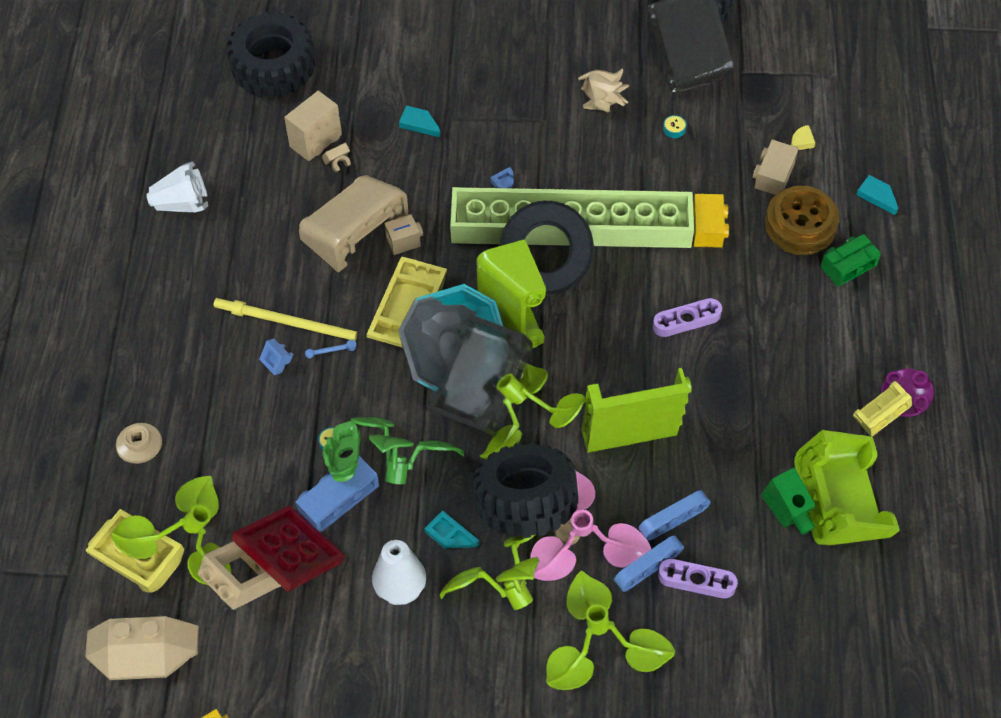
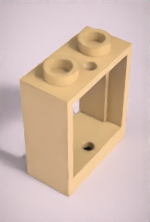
(229, 587)

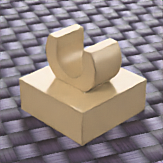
(337, 154)

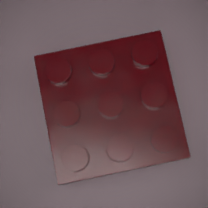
(288, 548)

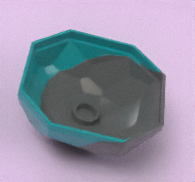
(432, 335)

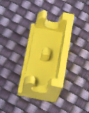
(883, 409)

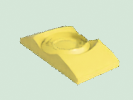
(408, 282)

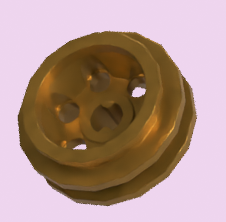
(805, 209)

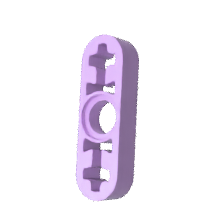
(679, 325)
(688, 585)

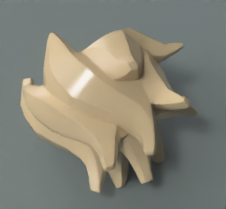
(603, 89)

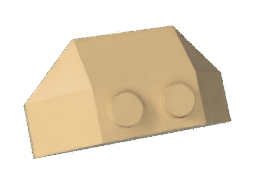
(141, 647)

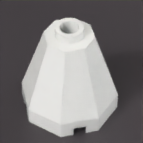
(179, 191)

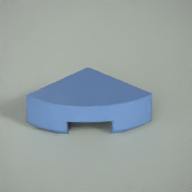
(503, 179)

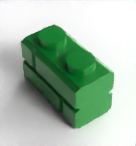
(850, 260)

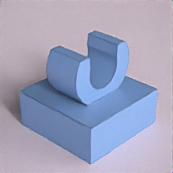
(275, 356)

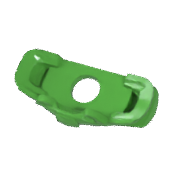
(344, 438)

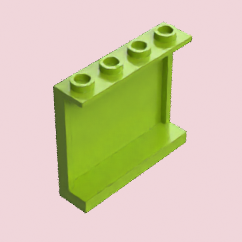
(634, 416)

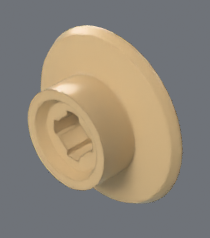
(142, 450)

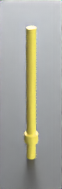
(240, 308)

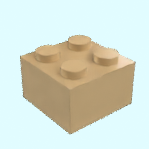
(313, 125)

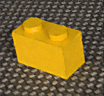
(709, 220)

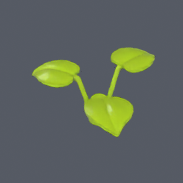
(516, 392)
(196, 498)
(515, 578)
(590, 601)

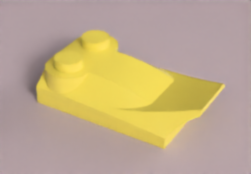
(147, 573)

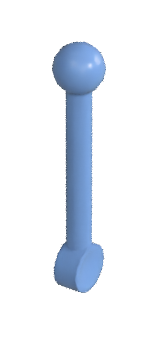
(350, 345)

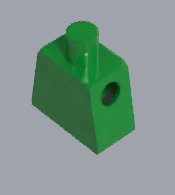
(790, 501)

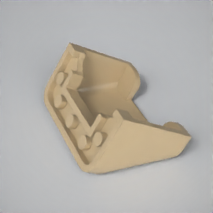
(350, 217)

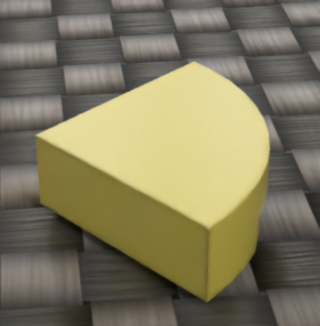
(803, 138)

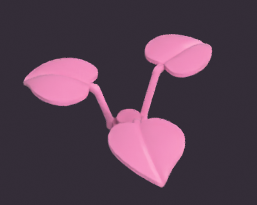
(622, 547)

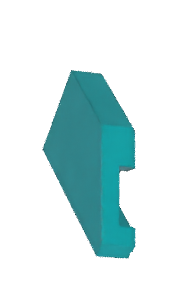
(419, 121)
(878, 194)
(450, 533)

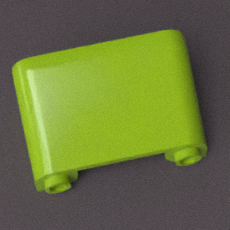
(514, 282)
(837, 479)

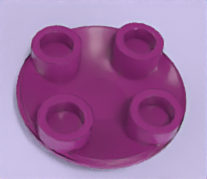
(916, 385)

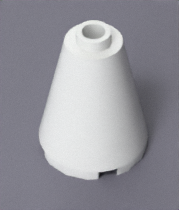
(398, 574)

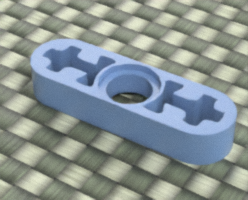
(674, 515)
(648, 563)

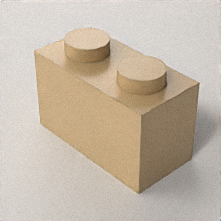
(775, 168)

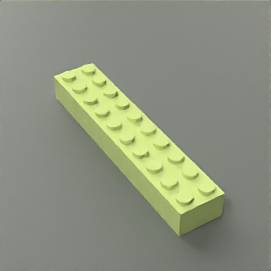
(612, 216)

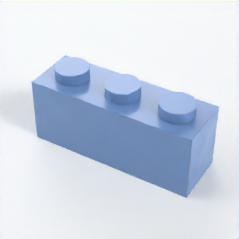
(333, 499)

